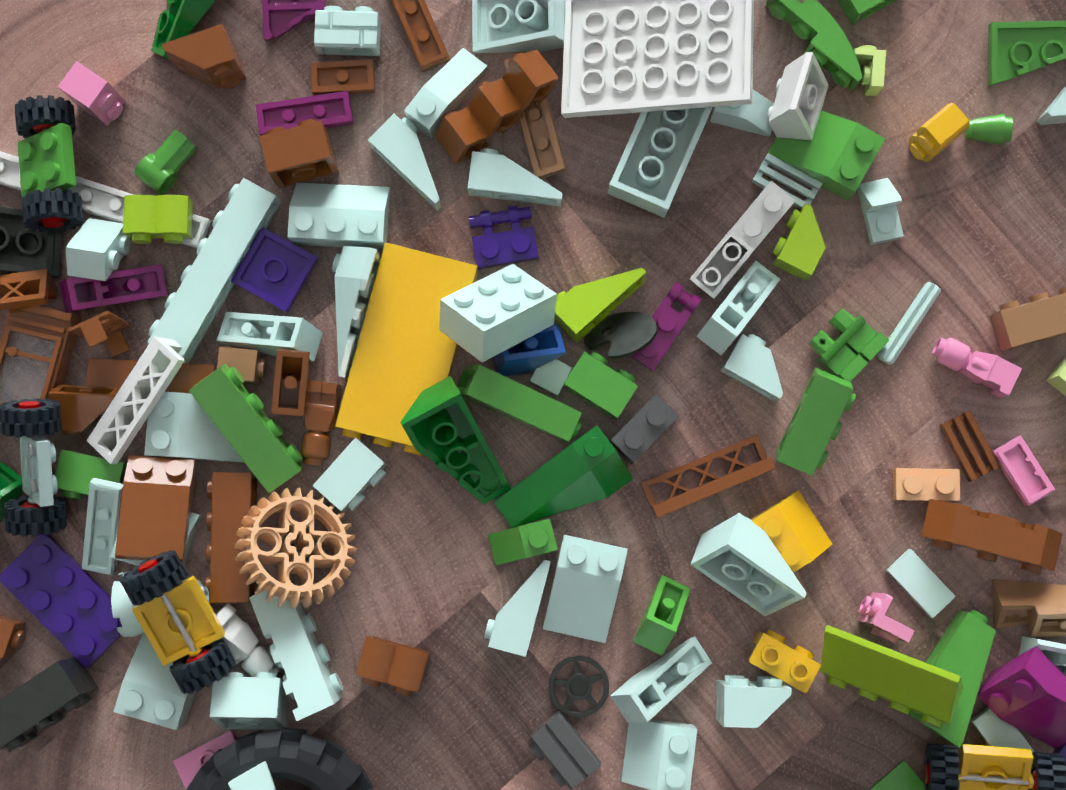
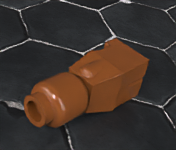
(319, 418)

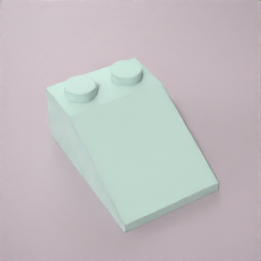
(517, 25)
(185, 431)
(747, 565)
(585, 588)
(151, 691)

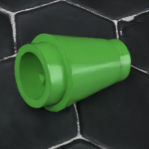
(991, 129)

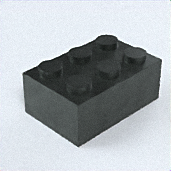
(42, 702)

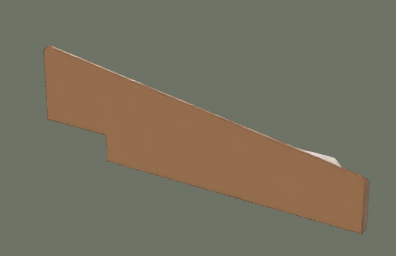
(1030, 603)

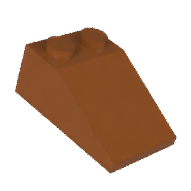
(155, 507)

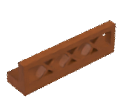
(26, 289)
(712, 487)

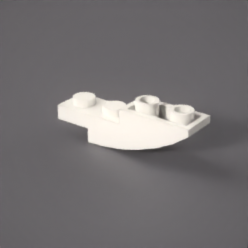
(742, 239)

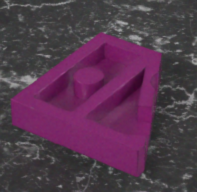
(285, 15)

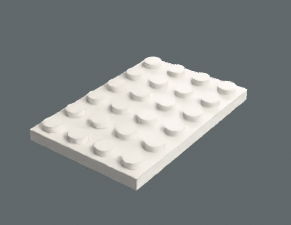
(656, 55)

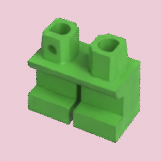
(851, 349)

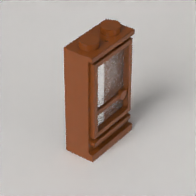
(35, 352)

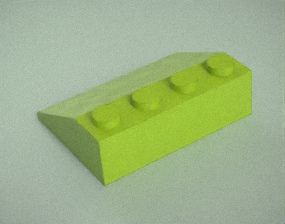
(890, 676)

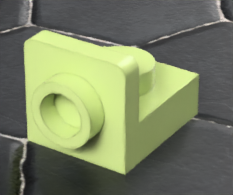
(873, 69)

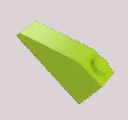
(592, 302)

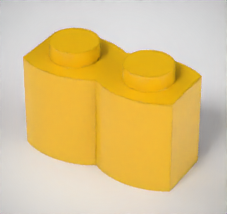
(938, 132)

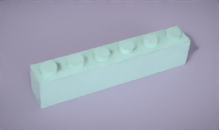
(219, 256)

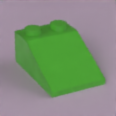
(835, 156)

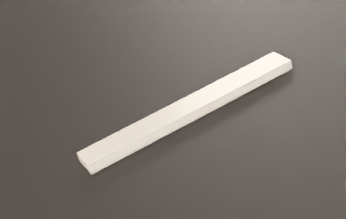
(96, 198)

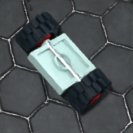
(40, 510)

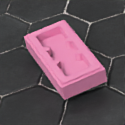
(1023, 471)
(190, 763)

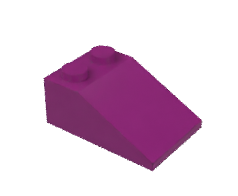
(1029, 696)

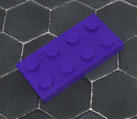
(63, 599)

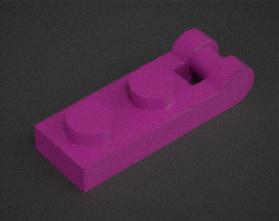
(669, 324)

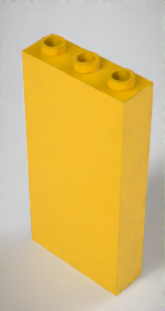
(400, 343)

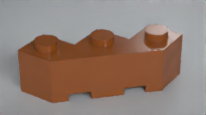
(496, 105)
(991, 535)

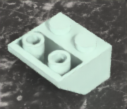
(748, 702)

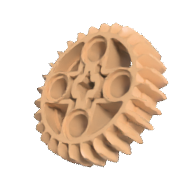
(287, 558)

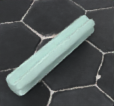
(909, 323)

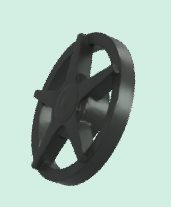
(578, 686)

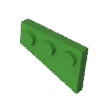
(1023, 47)

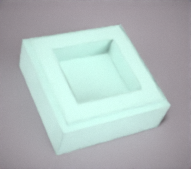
(551, 376)

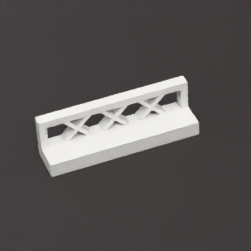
(134, 400)

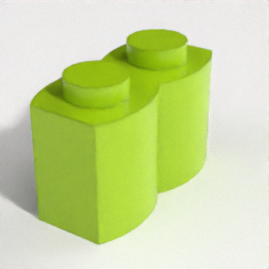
(158, 217)

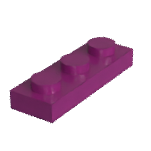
(331, 108)

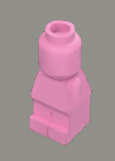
(978, 366)

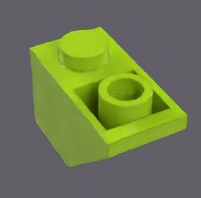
(802, 246)

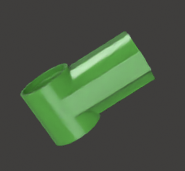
(161, 168)

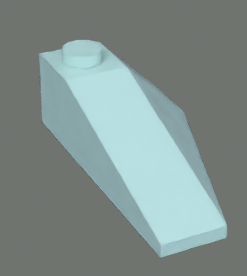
(354, 282)

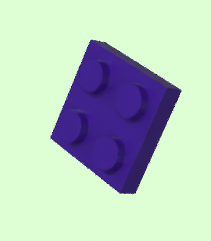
(275, 270)

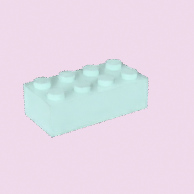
(657, 157)

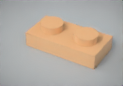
(926, 484)

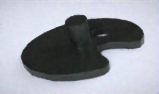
(629, 334)

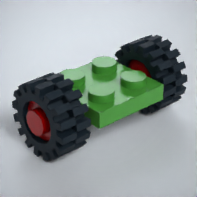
(47, 164)

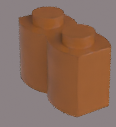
(392, 664)

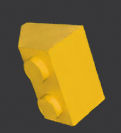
(794, 530)

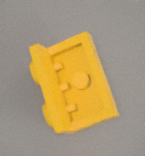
(783, 662)

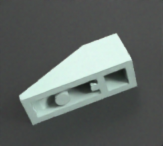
(444, 92)
(400, 149)
(503, 179)
(738, 308)
(269, 333)
(516, 619)
(660, 682)

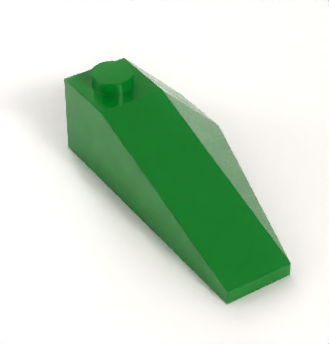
(178, 21)
(450, 437)
(574, 477)

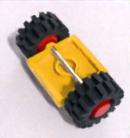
(178, 621)
(992, 768)

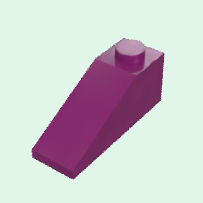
(119, 288)

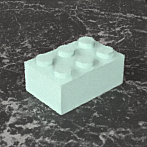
(497, 312)

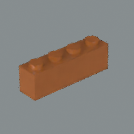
(231, 499)

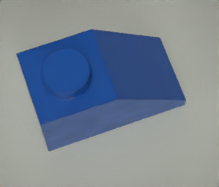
(531, 353)

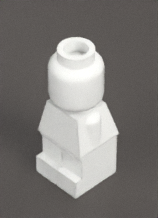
(243, 643)

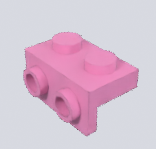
(873, 615)

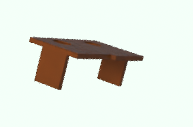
(103, 328)

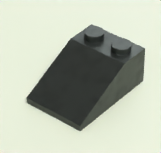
(27, 249)

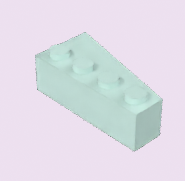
(299, 654)

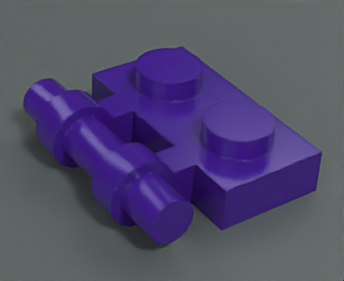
(503, 247)

